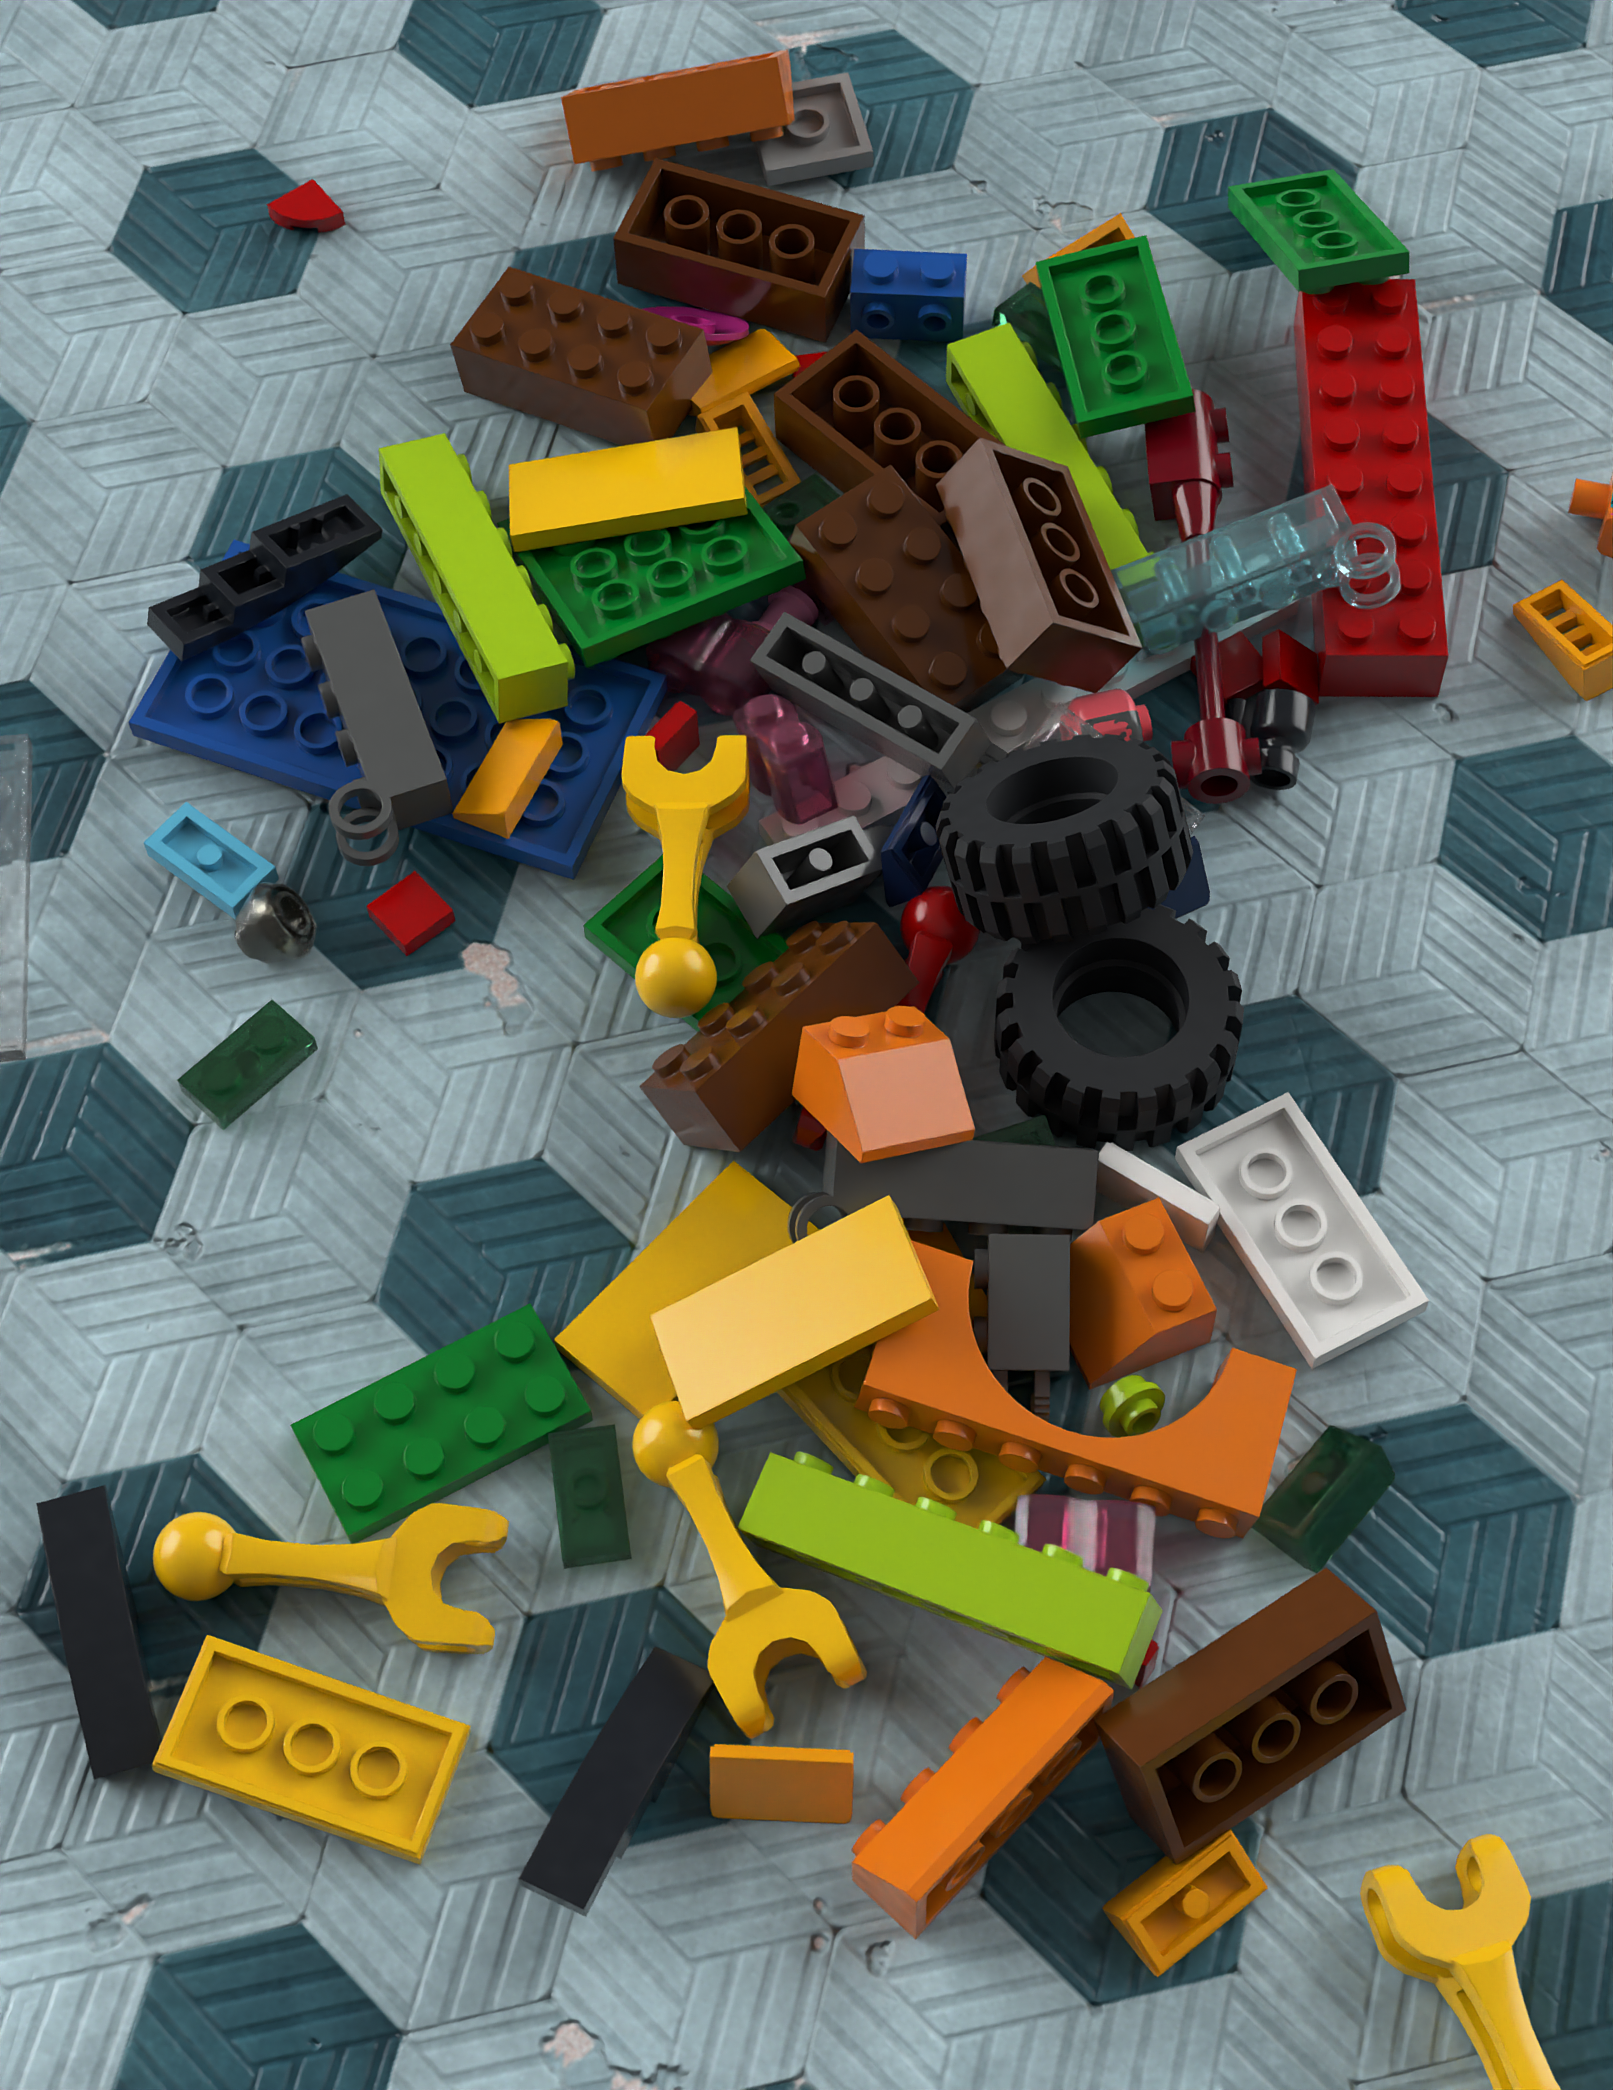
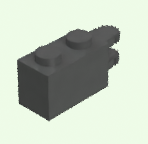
(808, 875)
(1025, 1309)

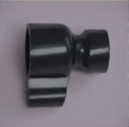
(1283, 727)

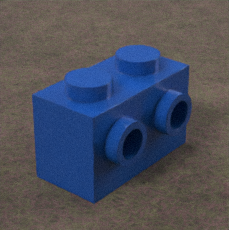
(908, 295)

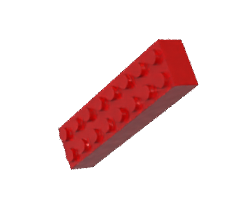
(1371, 441)

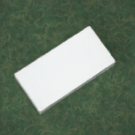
(1135, 1182)

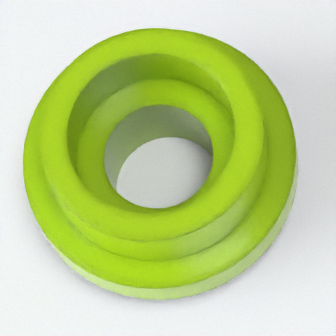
(1131, 1406)

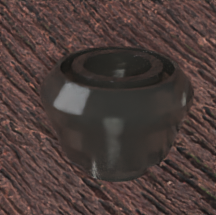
(275, 924)

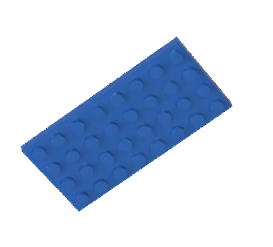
(263, 714)

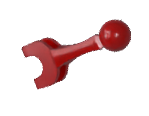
(936, 938)

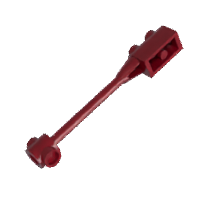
(1188, 487)

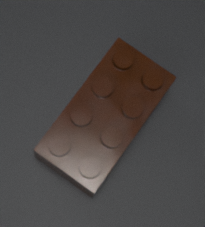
(739, 249)
(581, 359)
(868, 412)
(1037, 567)
(902, 591)
(745, 1057)
(1251, 1714)

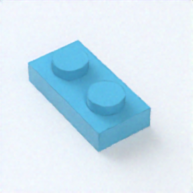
(209, 859)

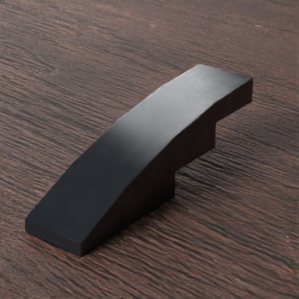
(275, 572)
(99, 1631)
(618, 1781)

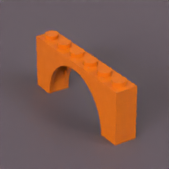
(1199, 1468)

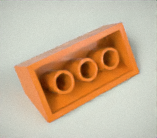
(680, 108)
(980, 1793)

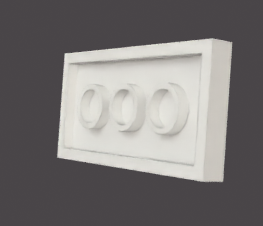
(1301, 1230)

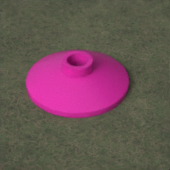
(717, 327)

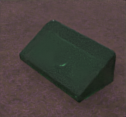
(1325, 1497)

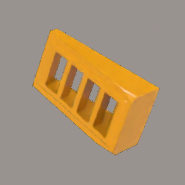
(744, 412)
(1585, 670)

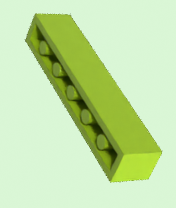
(1006, 395)
(475, 578)
(952, 1568)

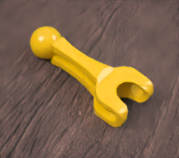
(686, 815)
(203, 1556)
(761, 1618)
(1467, 1954)

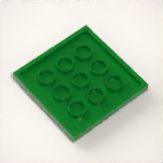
(658, 581)

